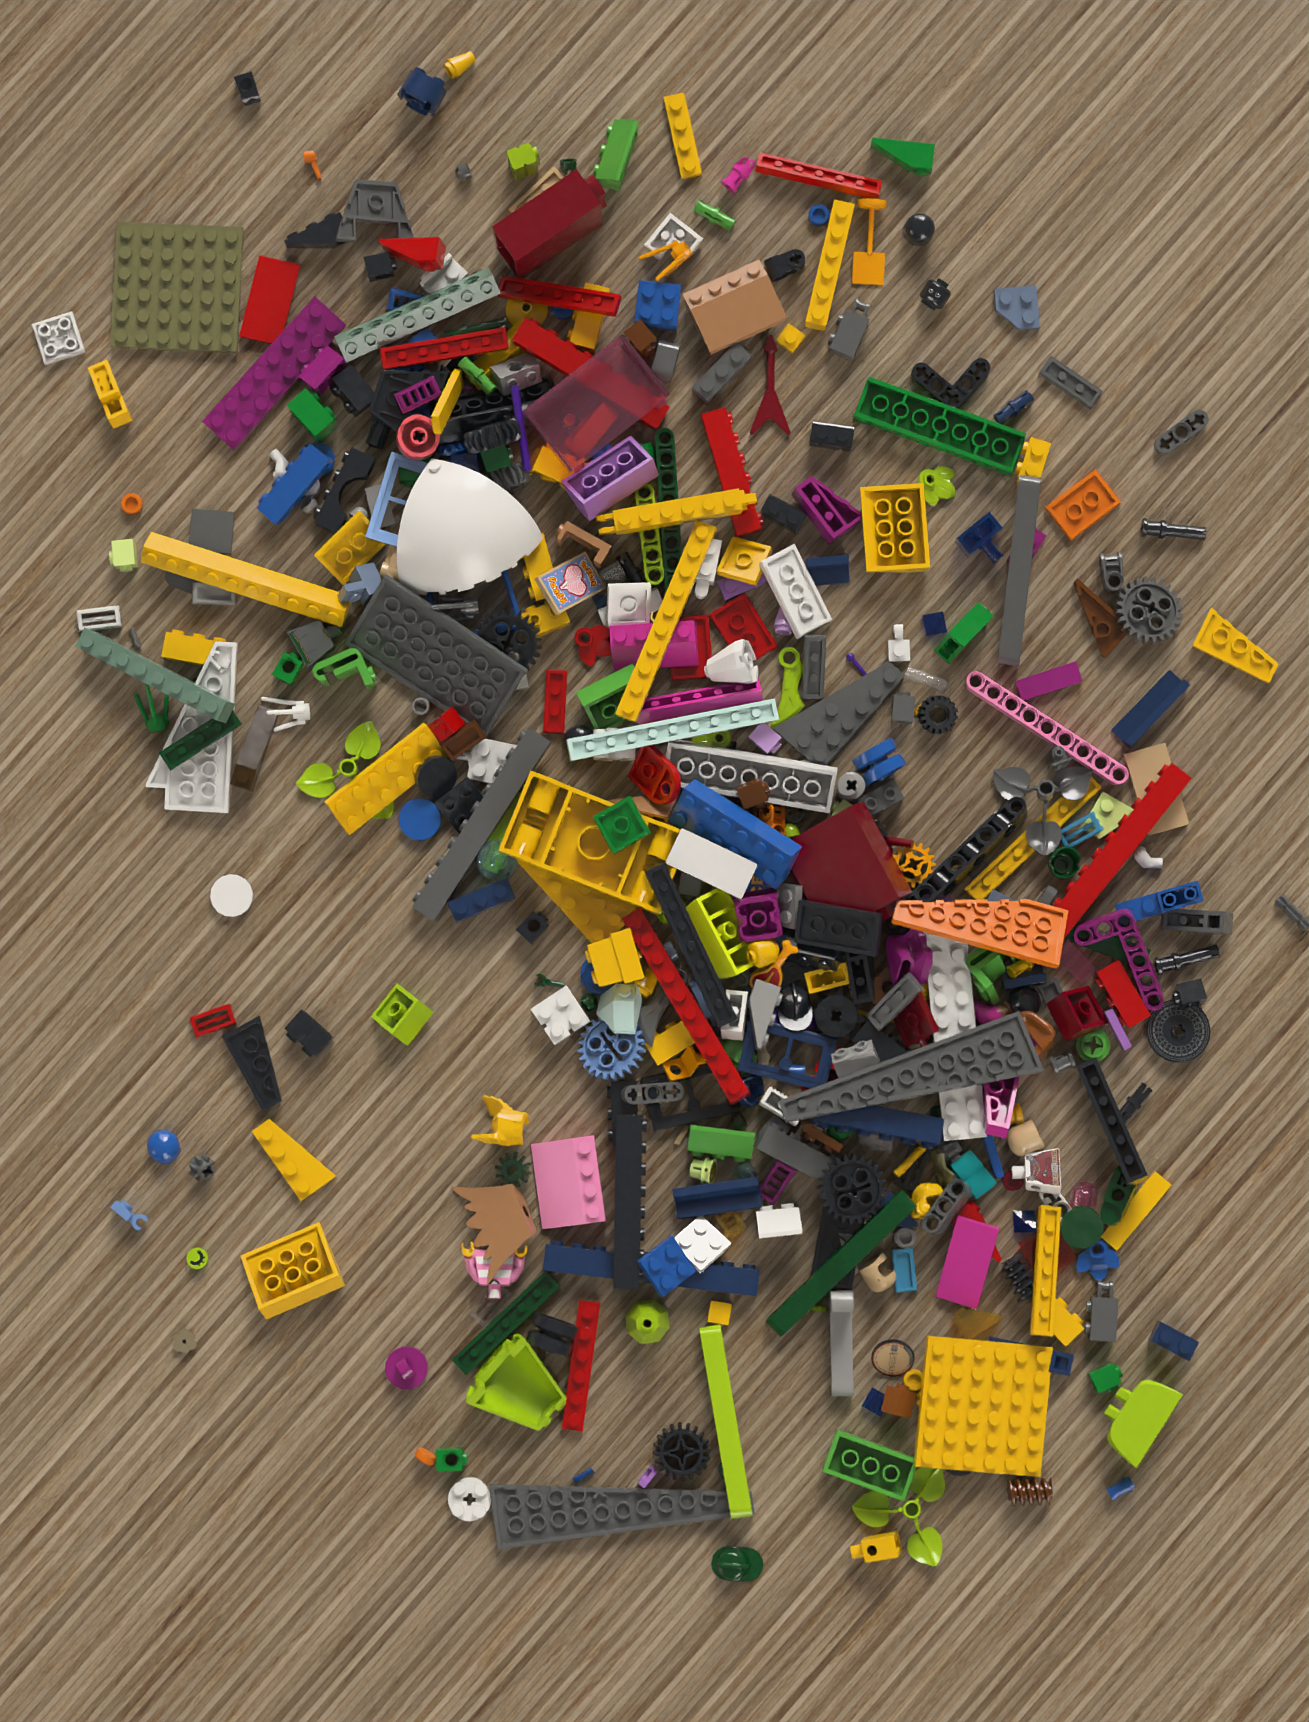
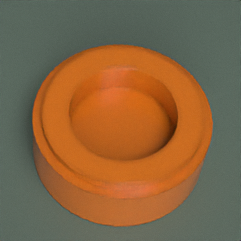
(132, 504)
(425, 1456)

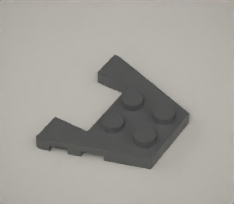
(373, 203)

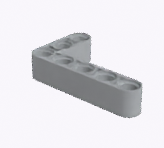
(841, 1342)

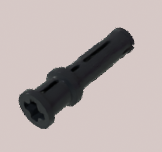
(1163, 529)
(1177, 961)

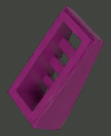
(434, 386)
(774, 1169)

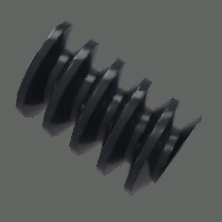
(1020, 1276)

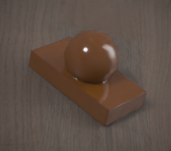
(463, 740)

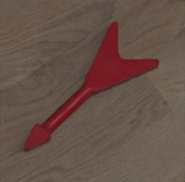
(770, 406)

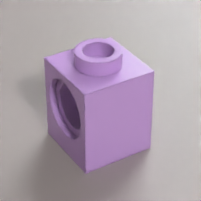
(765, 739)

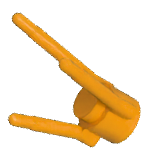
(680, 253)

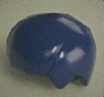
(756, 1088)

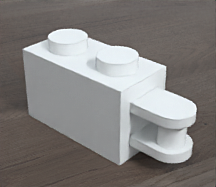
(708, 569)

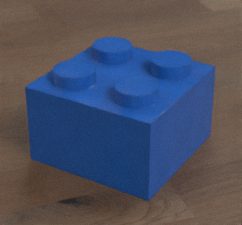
(658, 305)

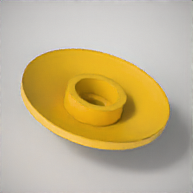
(515, 312)

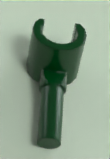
(549, 982)

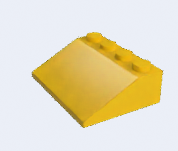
(895, 528)
(292, 1271)

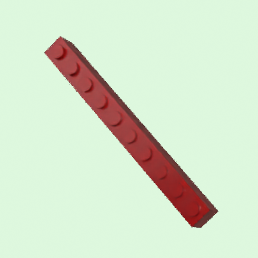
(1122, 843)
(686, 1006)

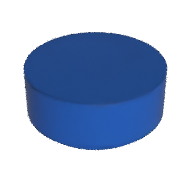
(818, 215)
(561, 313)

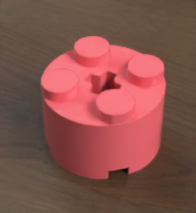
(413, 448)

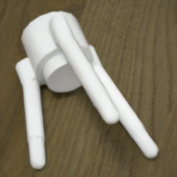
(299, 710)

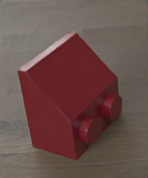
(1076, 1013)

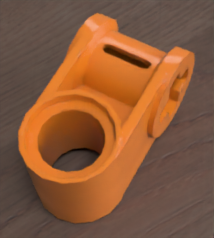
(773, 819)

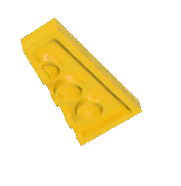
(1227, 644)
(297, 1165)

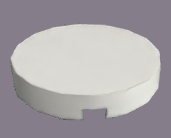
(231, 895)

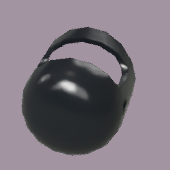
(918, 229)

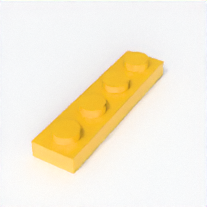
(682, 136)

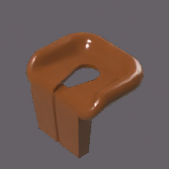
(1041, 1032)

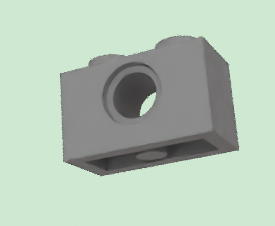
(516, 371)

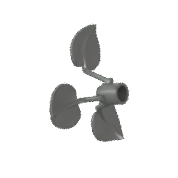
(1072, 783)

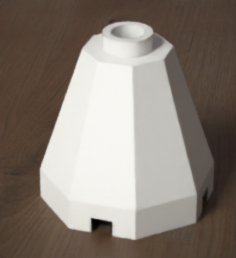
(733, 664)

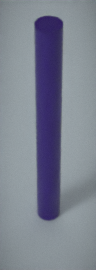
(519, 417)

